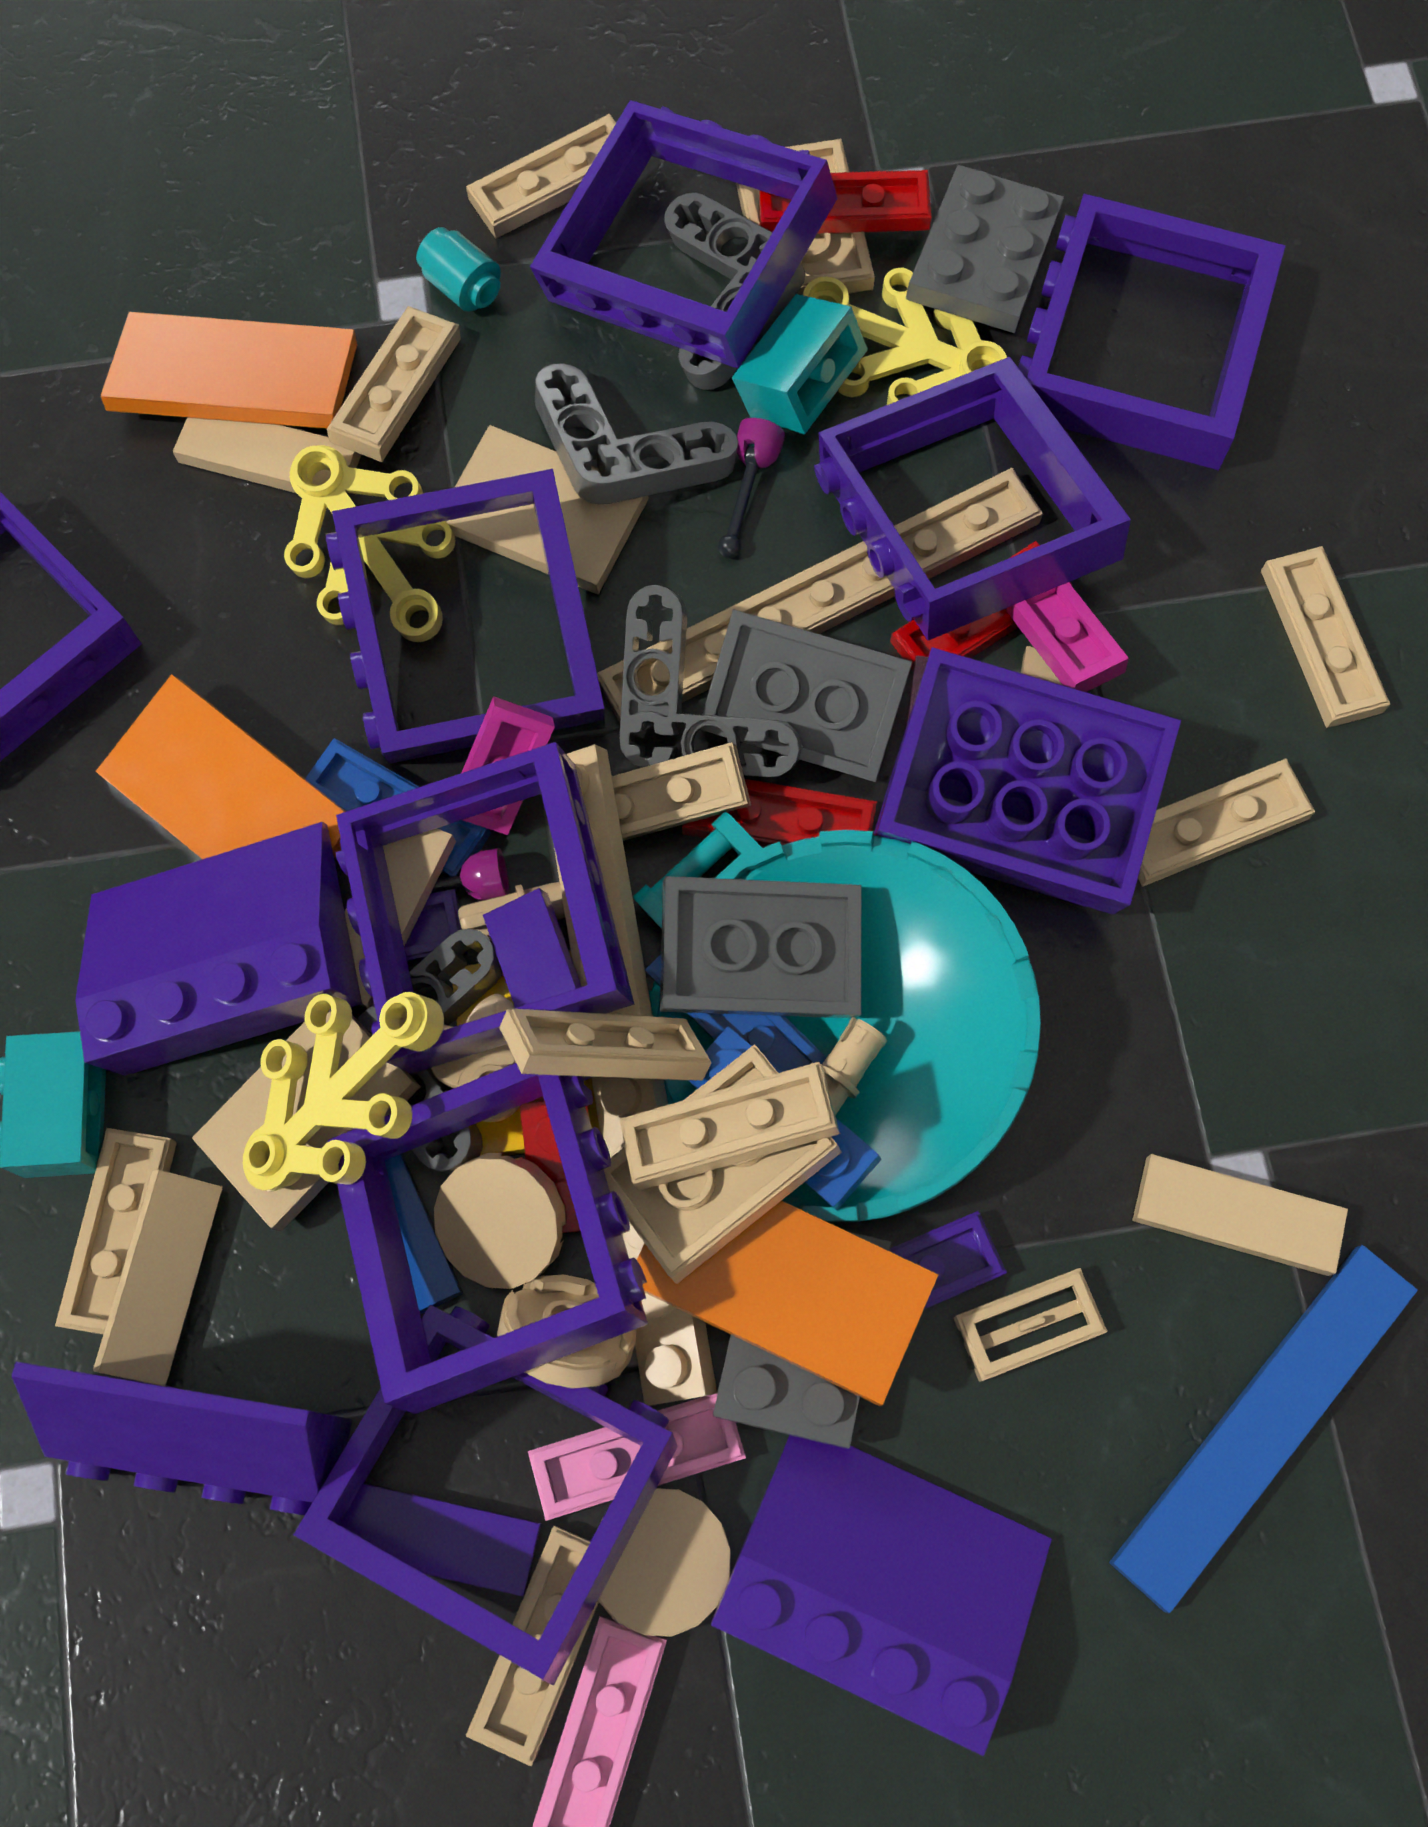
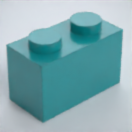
(800, 362)
(50, 1106)

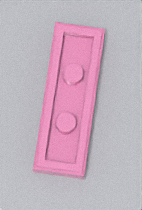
(594, 1464)
(601, 1728)

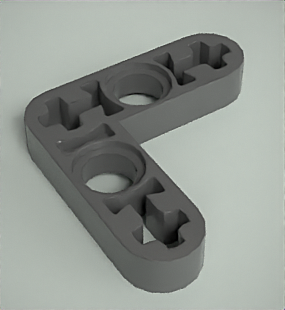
(722, 226)
(695, 451)
(666, 707)
(471, 986)

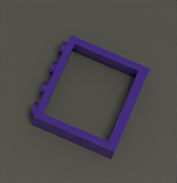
(708, 148)
(1176, 243)
(942, 411)
(358, 610)
(72, 662)
(452, 799)
(383, 1270)
(548, 1654)

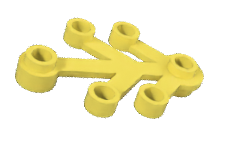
(910, 344)
(335, 497)
(277, 1150)

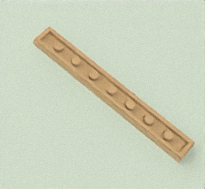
(847, 581)

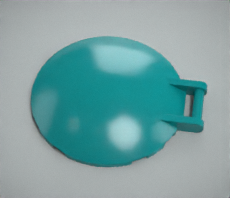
(936, 979)

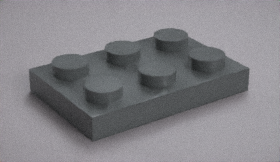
(984, 248)
(825, 688)
(760, 947)
(785, 1398)

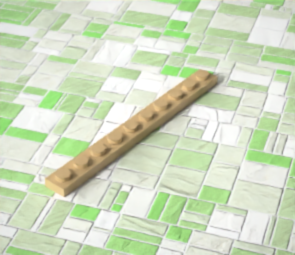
(674, 1344)

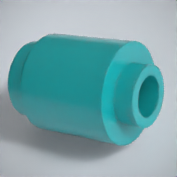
(459, 269)

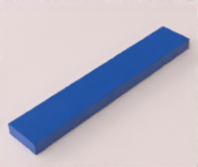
(1262, 1428)

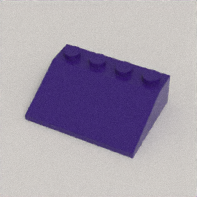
(1029, 781)
(213, 952)
(181, 1436)
(886, 1588)

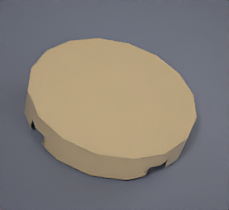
(499, 1220)
(550, 1296)
(670, 1568)

